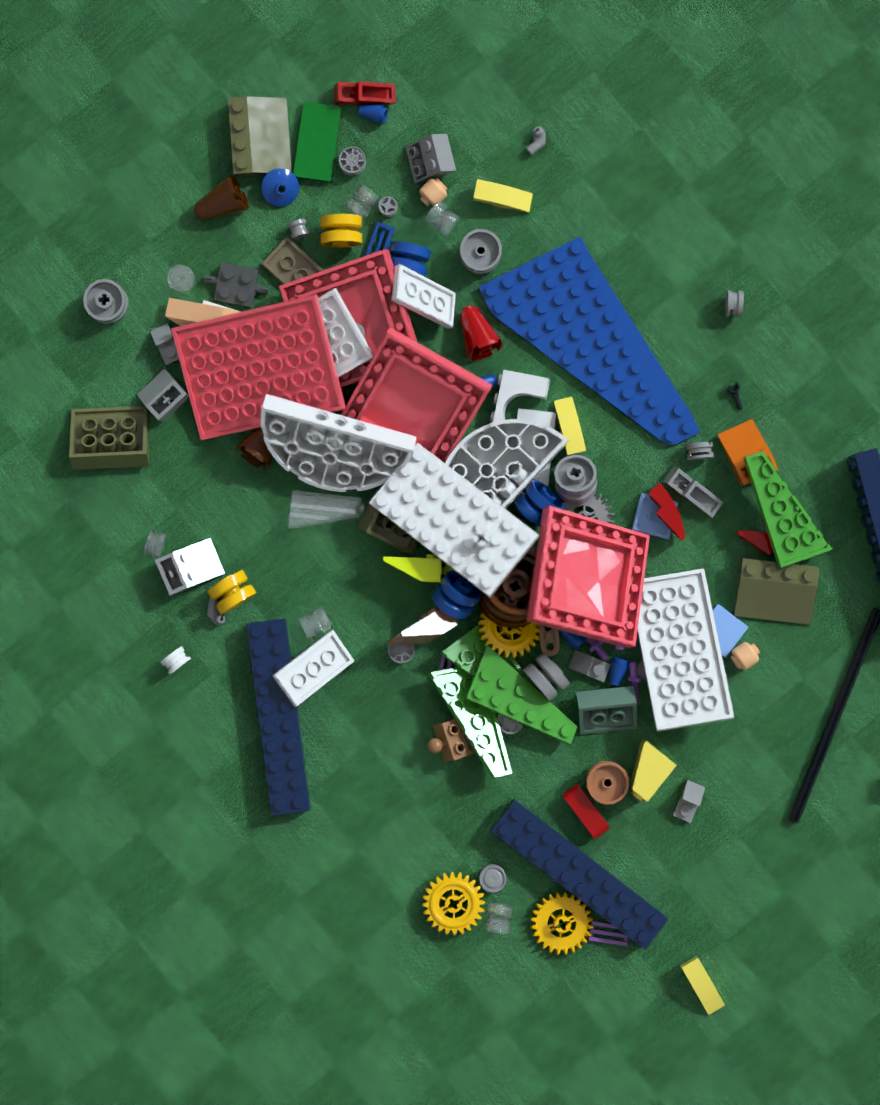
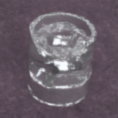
(364, 195)
(441, 218)
(314, 623)
(498, 925)

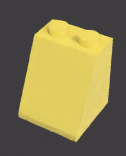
(649, 771)

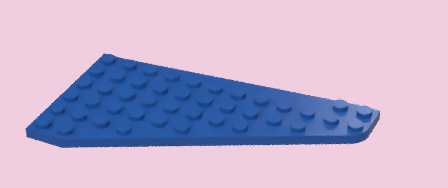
(579, 323)

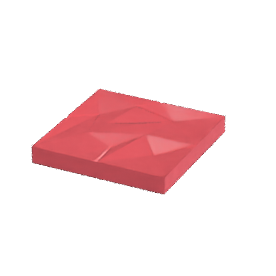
(367, 293)
(417, 394)
(588, 577)

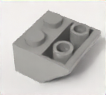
(430, 157)
(163, 395)

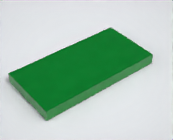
(317, 141)

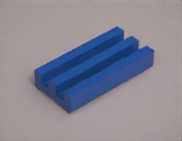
(385, 227)

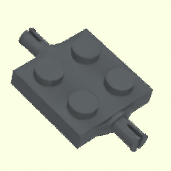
(236, 284)

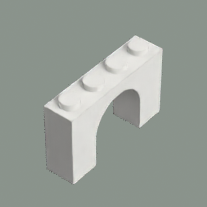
(517, 384)

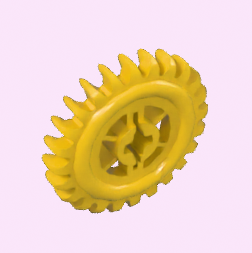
(511, 646)
(469, 894)
(544, 930)

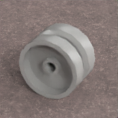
(476, 262)
(99, 292)
(575, 479)
(549, 674)

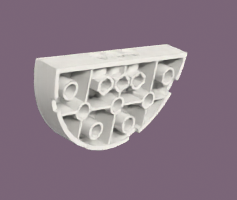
(332, 448)
(505, 456)

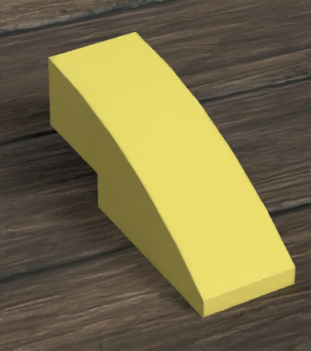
(502, 196)
(570, 425)
(702, 985)

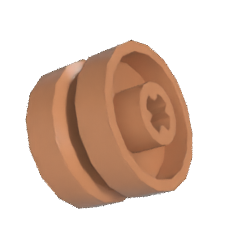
(618, 779)

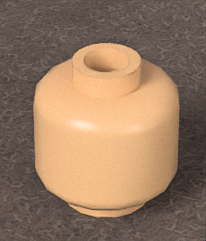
(433, 192)
(745, 655)

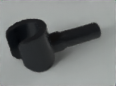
(735, 394)

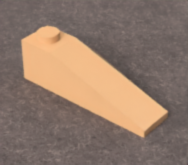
(188, 312)

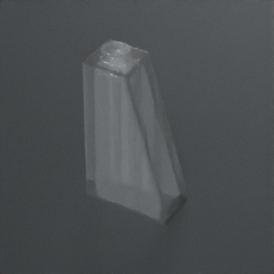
(317, 509)

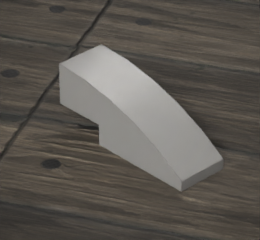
(692, 491)

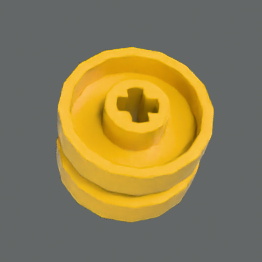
(341, 230)
(230, 589)

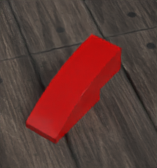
(364, 93)
(667, 511)
(757, 539)

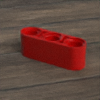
(586, 811)

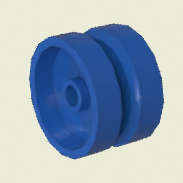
(410, 256)
(535, 500)
(456, 595)

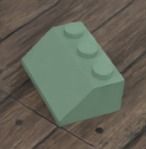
(607, 710)

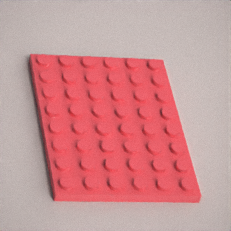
(255, 353)

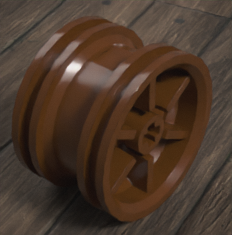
(508, 613)

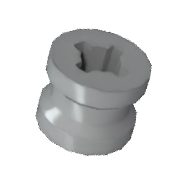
(385, 204)
(298, 229)

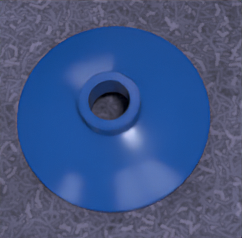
(271, 183)

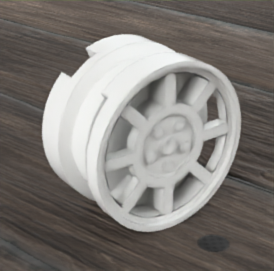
(175, 660)

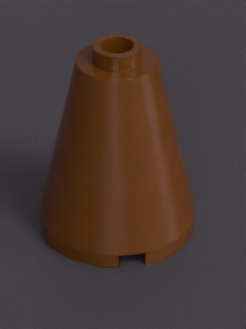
(222, 200)
(255, 450)

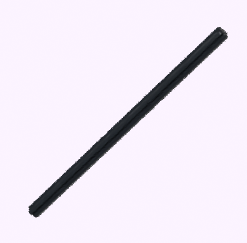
(835, 716)

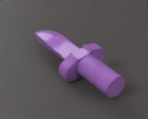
(596, 646)
(635, 678)

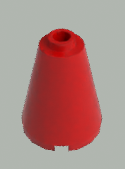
(478, 334)

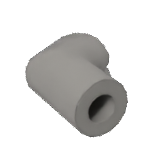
(538, 140)
(213, 613)

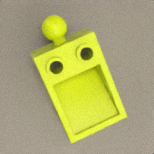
(422, 569)

